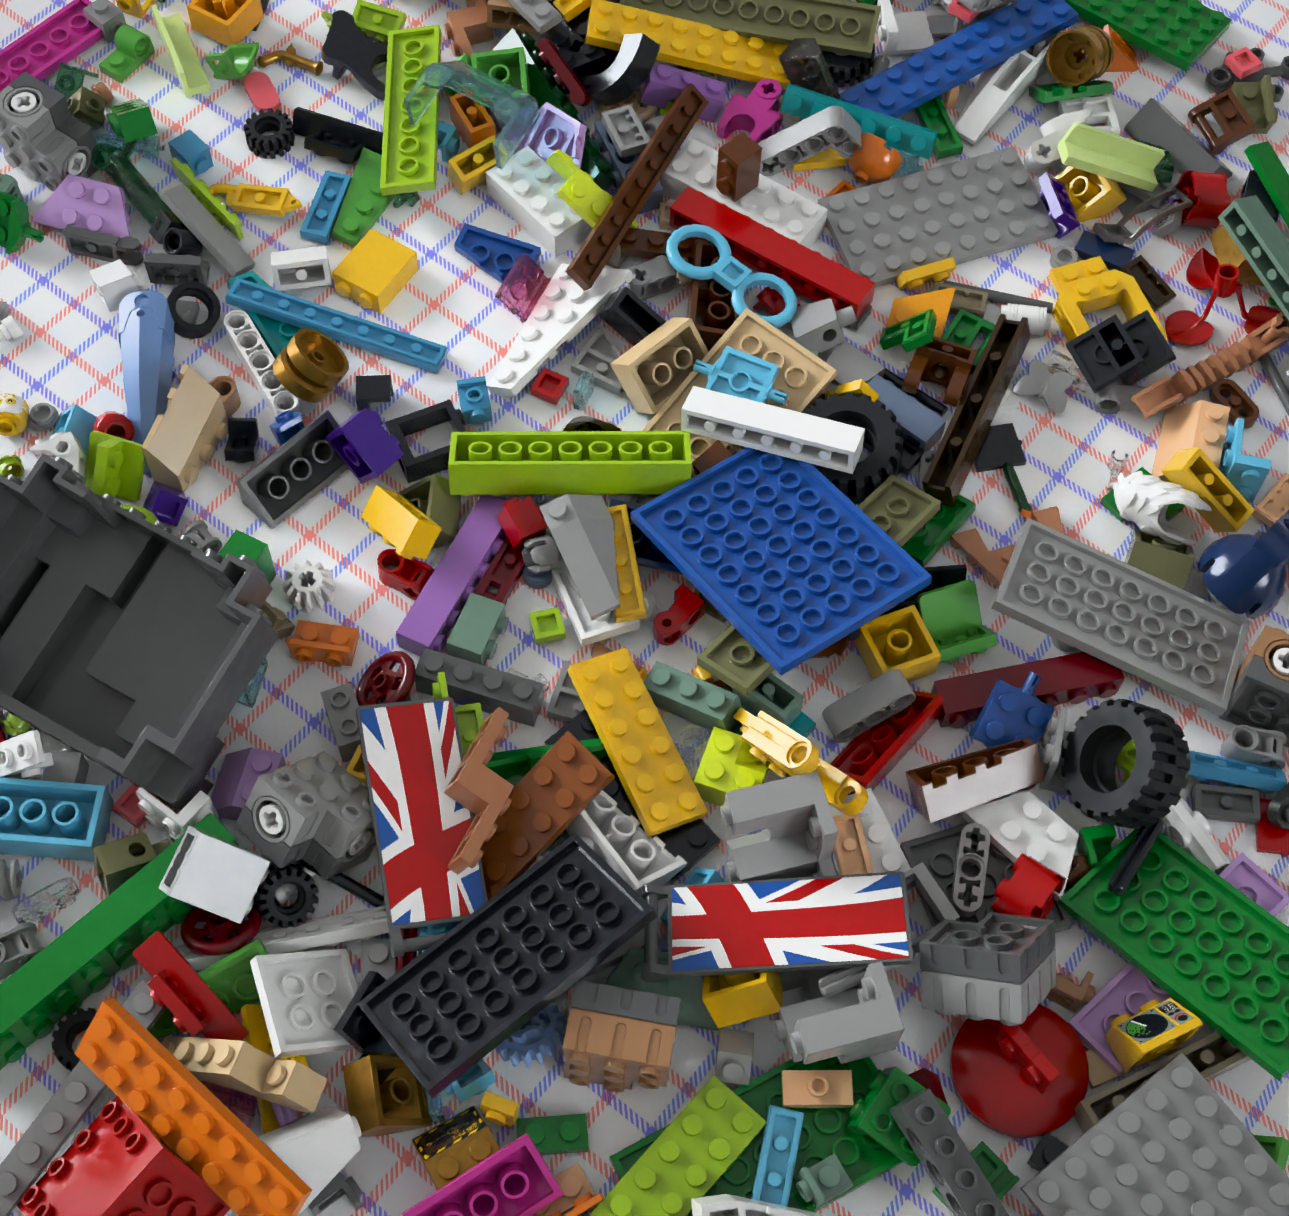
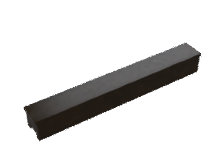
(976, 410)

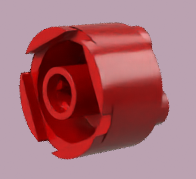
(1208, 195)
(1029, 889)

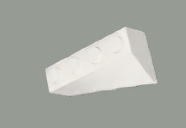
(625, 844)

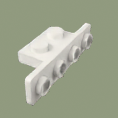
(23, 756)

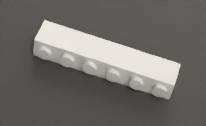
(772, 429)

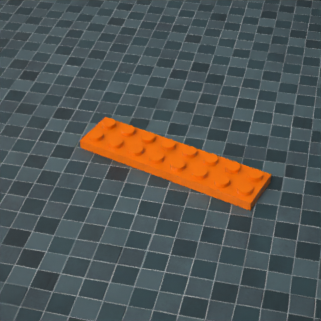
(189, 1116)

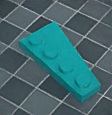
(274, 332)

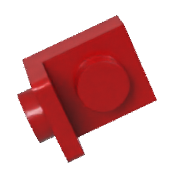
(771, 301)

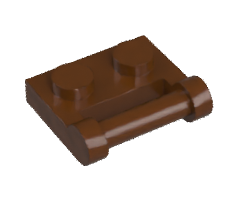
(1228, 115)

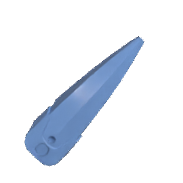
(147, 358)

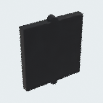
(999, 447)

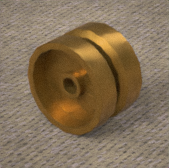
(310, 365)

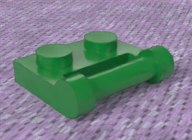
(965, 330)

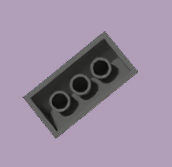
(1160, 127)
(292, 473)

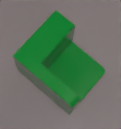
(1095, 842)

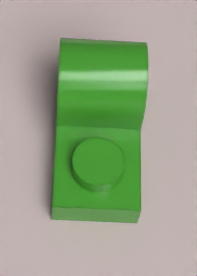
(131, 51)

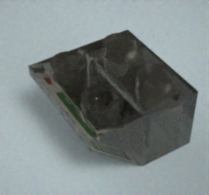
(807, 67)

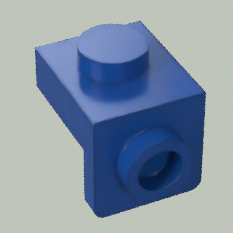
(286, 426)

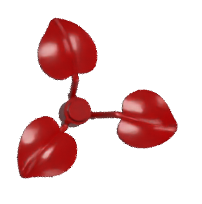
(1202, 273)

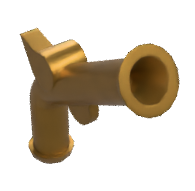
(290, 59)

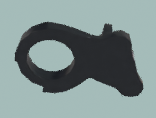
(351, 50)

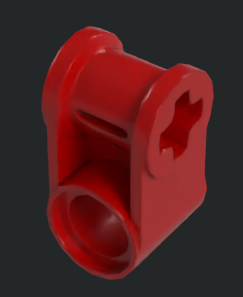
(408, 576)

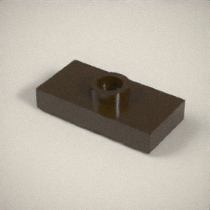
(1150, 282)

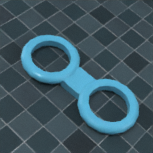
(729, 272)

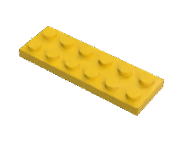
(637, 742)

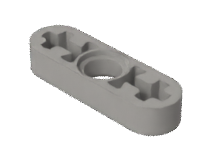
(963, 856)

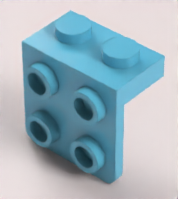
(1242, 470)

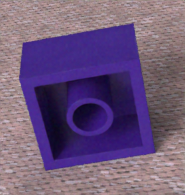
(365, 445)

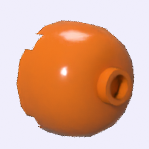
(874, 161)

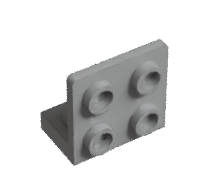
(1054, 741)

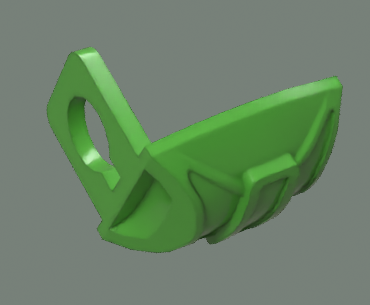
(234, 62)

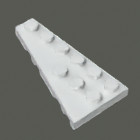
(555, 318)

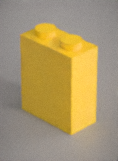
(375, 271)

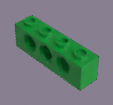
(131, 120)

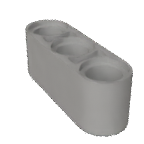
(868, 705)

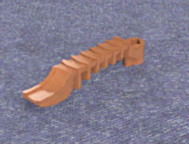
(1189, 382)

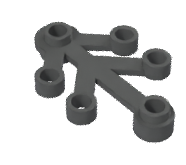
(1221, 80)

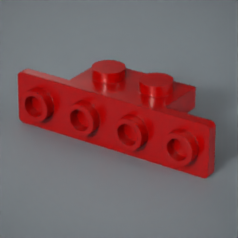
(185, 992)

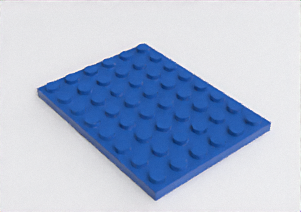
(780, 553)

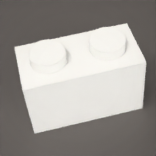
(300, 268)
(114, 283)

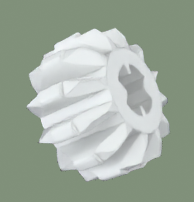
(308, 586)

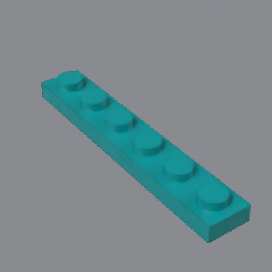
(896, 132)

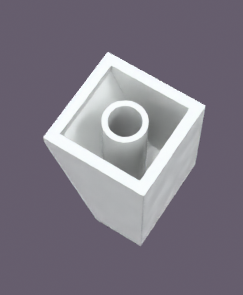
(316, 1146)

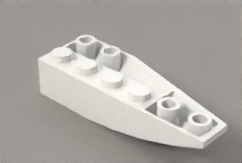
(1000, 89)

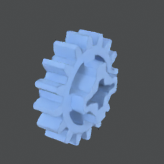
(535, 1038)

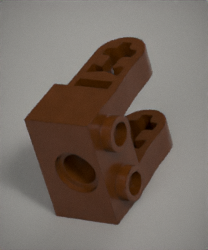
(926, 368)

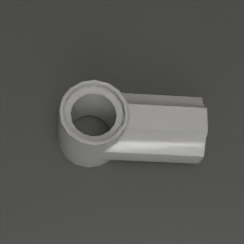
(1117, 398)

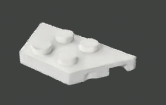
(1028, 827)

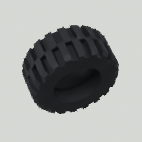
(880, 431)
(1157, 769)

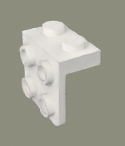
(903, 31)
(176, 824)

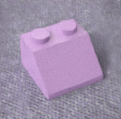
(238, 778)

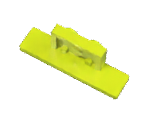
(579, 189)

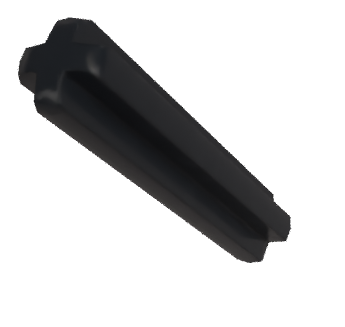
(1134, 857)

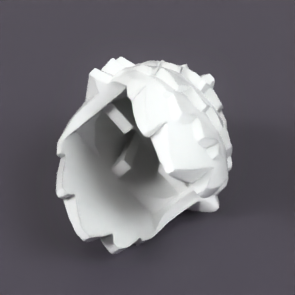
(1146, 500)

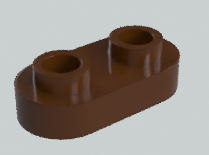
(1236, 399)

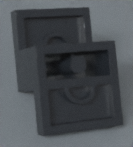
(1120, 351)

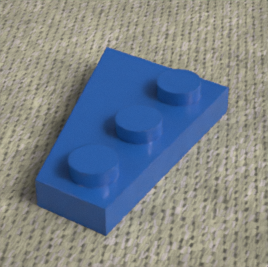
(492, 251)

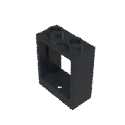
(436, 460)

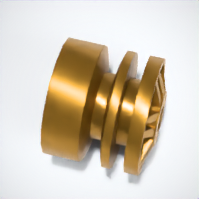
(1069, 64)

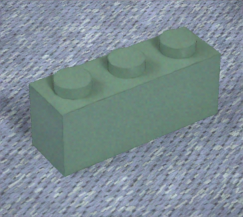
(692, 698)

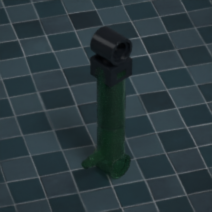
(164, 224)

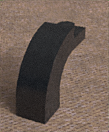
(625, 73)

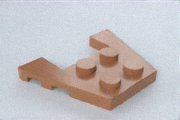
(996, 561)

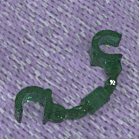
(1163, 170)

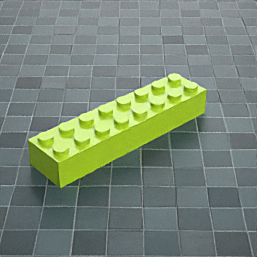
(568, 462)

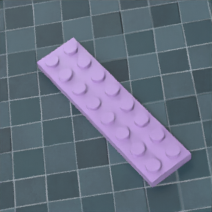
(1133, 989)

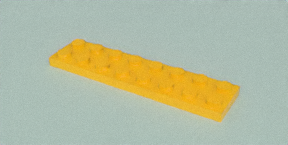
(687, 42)

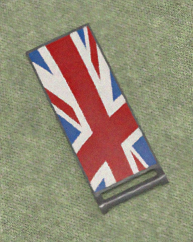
(408, 763)
(779, 925)

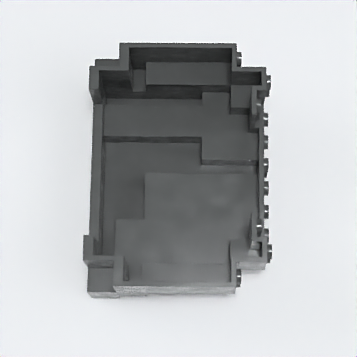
(122, 631)

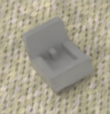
(106, 17)

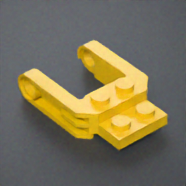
(1092, 287)
(796, 755)

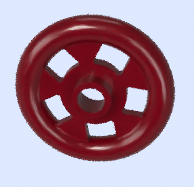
(387, 684)
(218, 929)

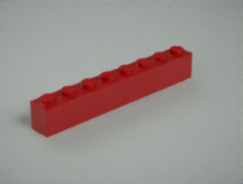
(775, 254)

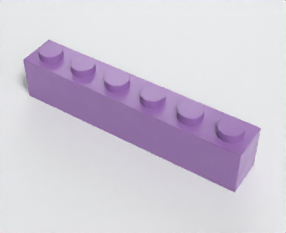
(454, 579)

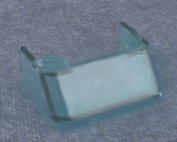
(509, 104)

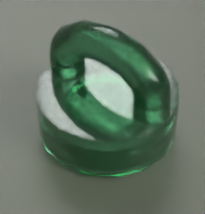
(407, 198)

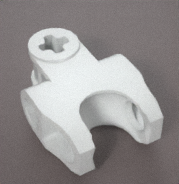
(1044, 151)

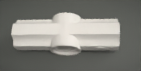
(1193, 834)

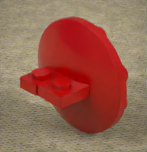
(1020, 1075)

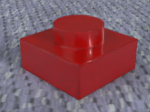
(549, 386)

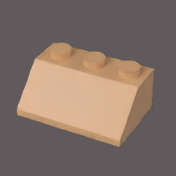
(1191, 426)

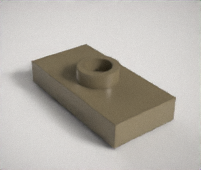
(966, 299)

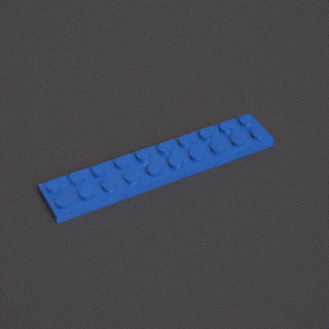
(961, 56)

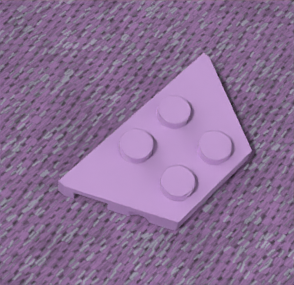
(555, 131)
(87, 206)

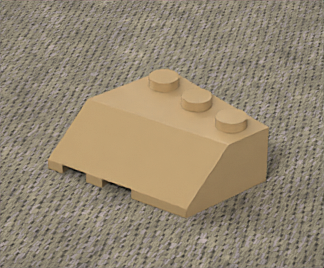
(186, 432)

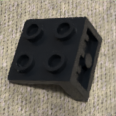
(355, 1025)

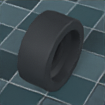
(202, 293)

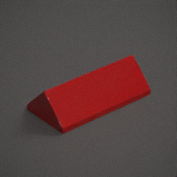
(880, 749)

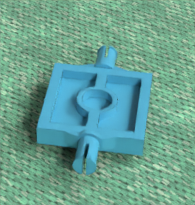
(742, 376)

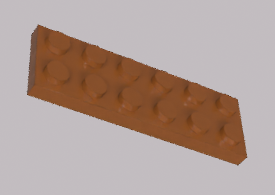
(542, 809)

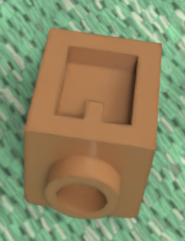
(1070, 994)

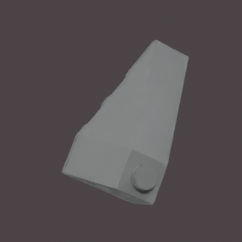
(586, 542)

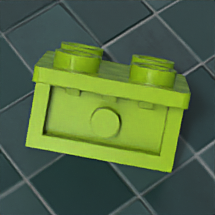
(114, 466)

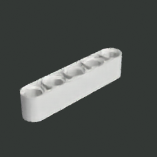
(258, 362)

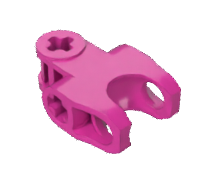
(754, 113)

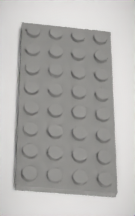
(938, 214)
(1123, 616)

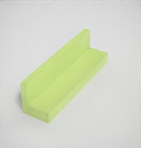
(181, 53)
(1110, 156)

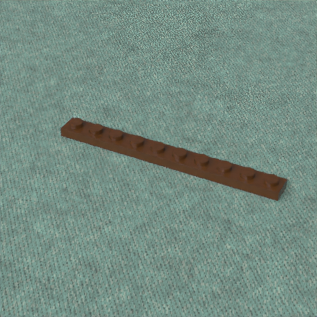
(636, 187)

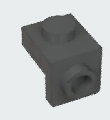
(333, 1191)

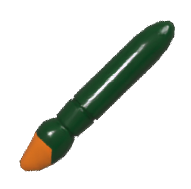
(1017, 491)

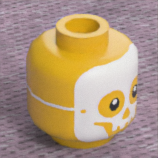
(13, 414)

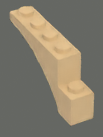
(249, 1070)

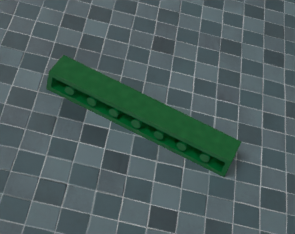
(546, 89)

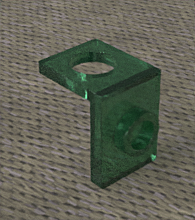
(71, 79)

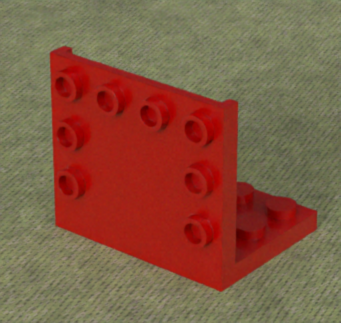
(120, 1171)

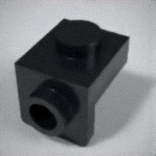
(242, 440)

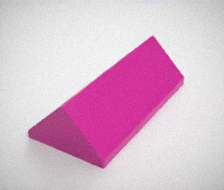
(505, 1184)

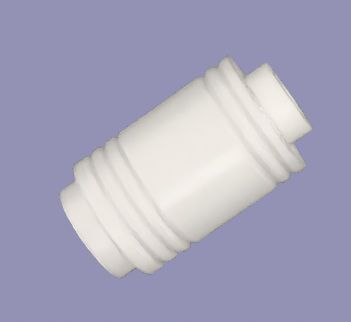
(1037, 316)

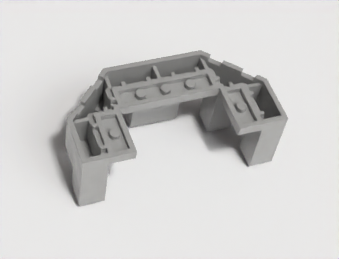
(800, 844)

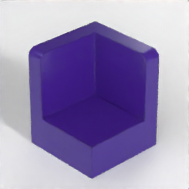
(166, 503)

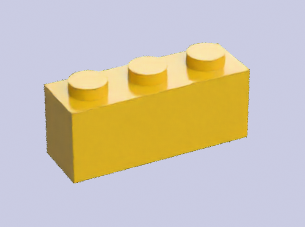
(1199, 474)
(400, 523)

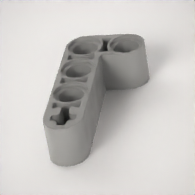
(823, 130)

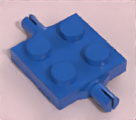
(1012, 714)

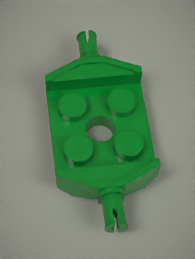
(15, 223)

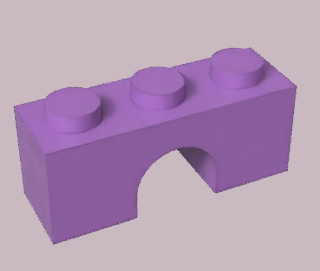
(667, 83)

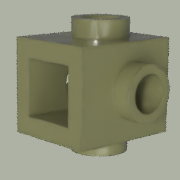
(87, 107)

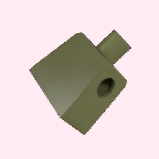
(124, 858)

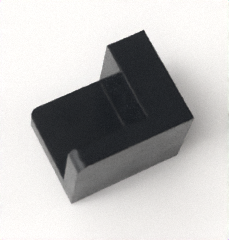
(373, 389)

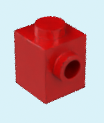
(521, 520)

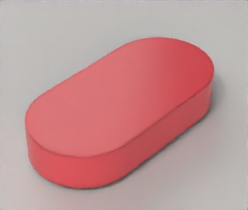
(261, 92)

